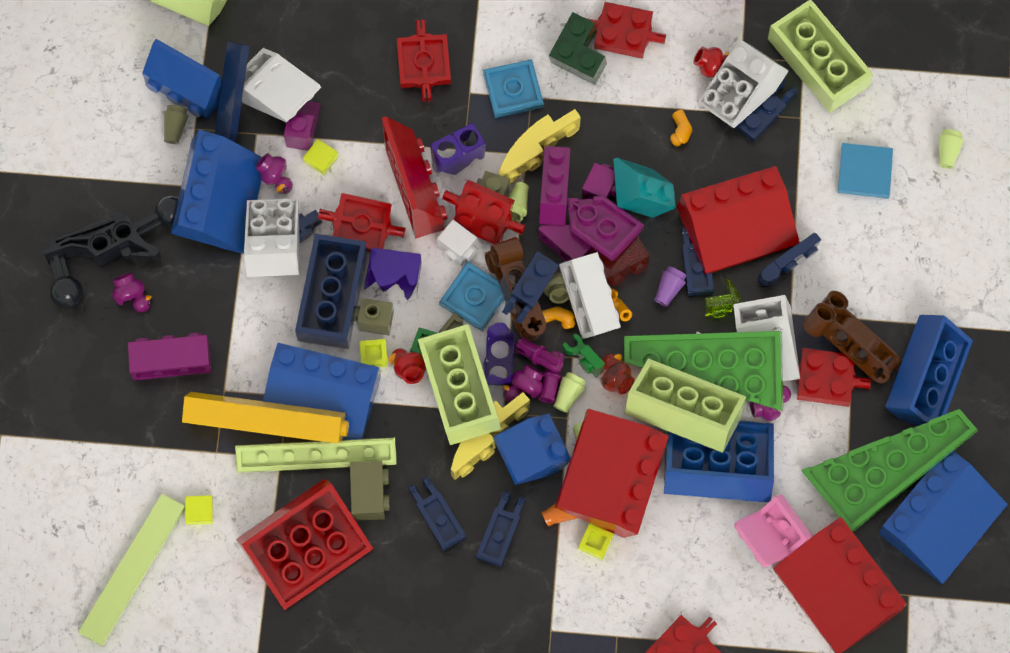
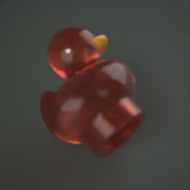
(617, 374)

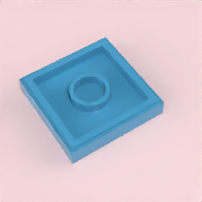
(513, 88)
(865, 170)
(473, 296)

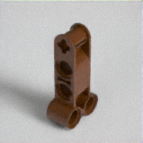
(505, 260)
(851, 336)

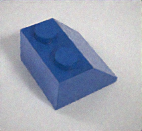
(532, 449)

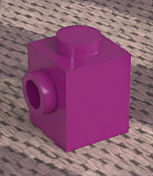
(600, 182)

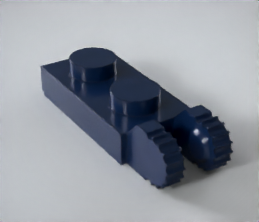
(766, 113)
(787, 261)
(696, 280)
(531, 285)
(438, 515)
(500, 531)

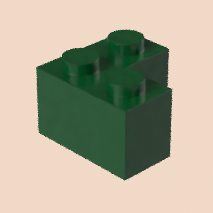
(572, 50)

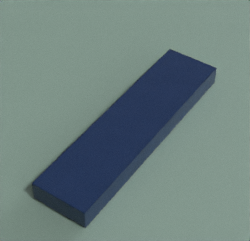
(231, 90)

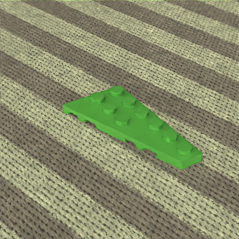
(736, 361)
(878, 472)

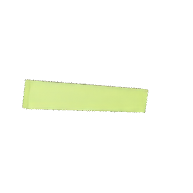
(313, 454)
(131, 570)

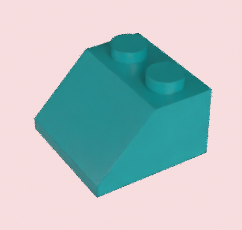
(642, 189)

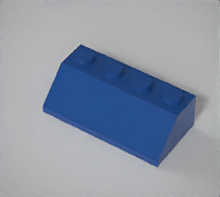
(929, 370)

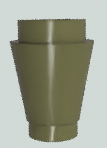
(174, 123)

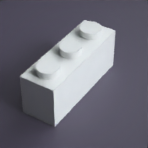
(590, 295)

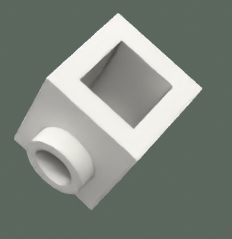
(457, 243)

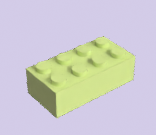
(820, 56)
(459, 384)
(685, 405)

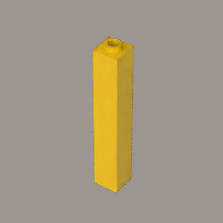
(265, 417)

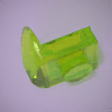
(722, 305)

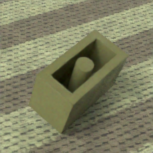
(368, 490)

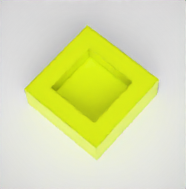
(320, 157)
(374, 352)
(198, 510)
(595, 541)

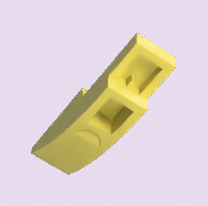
(528, 149)
(483, 447)

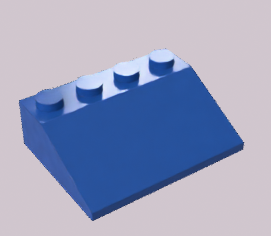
(216, 192)
(323, 383)
(738, 473)
(943, 517)

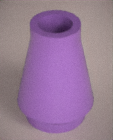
(670, 284)

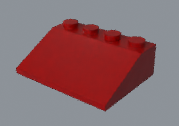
(413, 178)
(739, 220)
(612, 472)
(304, 543)
(839, 586)

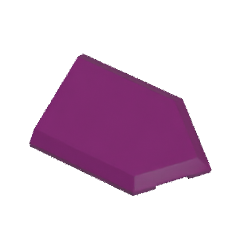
(603, 225)

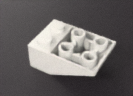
(742, 84)
(276, 85)
(272, 237)
(771, 315)

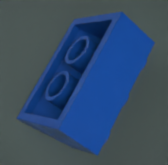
(182, 80)

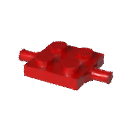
(625, 30)
(423, 60)
(483, 212)
(362, 220)
(827, 378)
(685, 638)

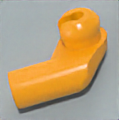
(683, 128)
(623, 311)
(560, 314)

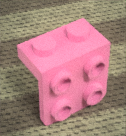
(773, 531)

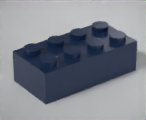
(331, 291)

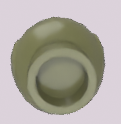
(557, 289)

